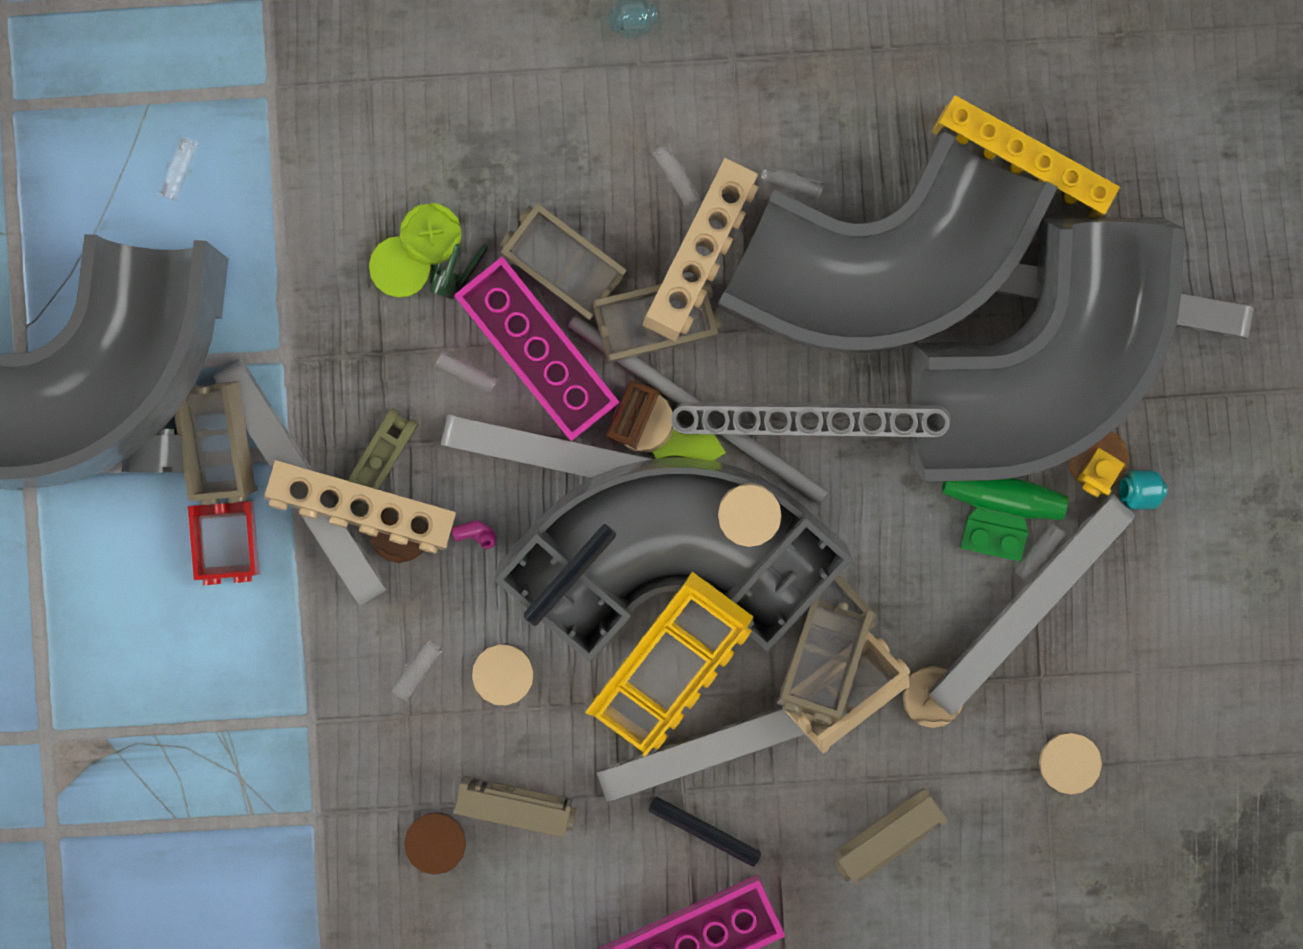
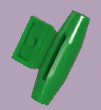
(1000, 512)

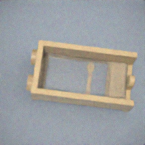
(874, 684)

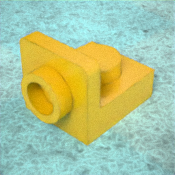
(1100, 473)

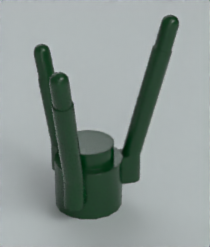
(446, 282)

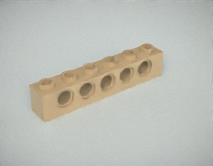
(731, 180)
(438, 520)

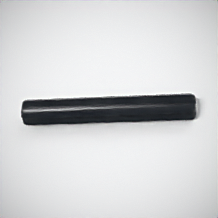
(569, 574)
(704, 831)

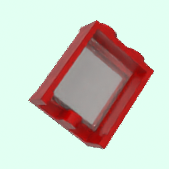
(223, 542)

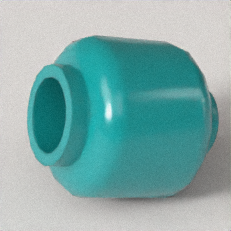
(1142, 489)

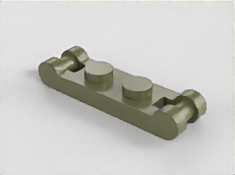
(381, 455)

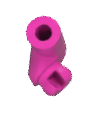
(476, 530)

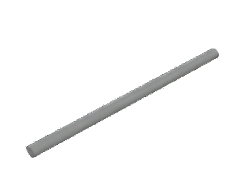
(680, 396)

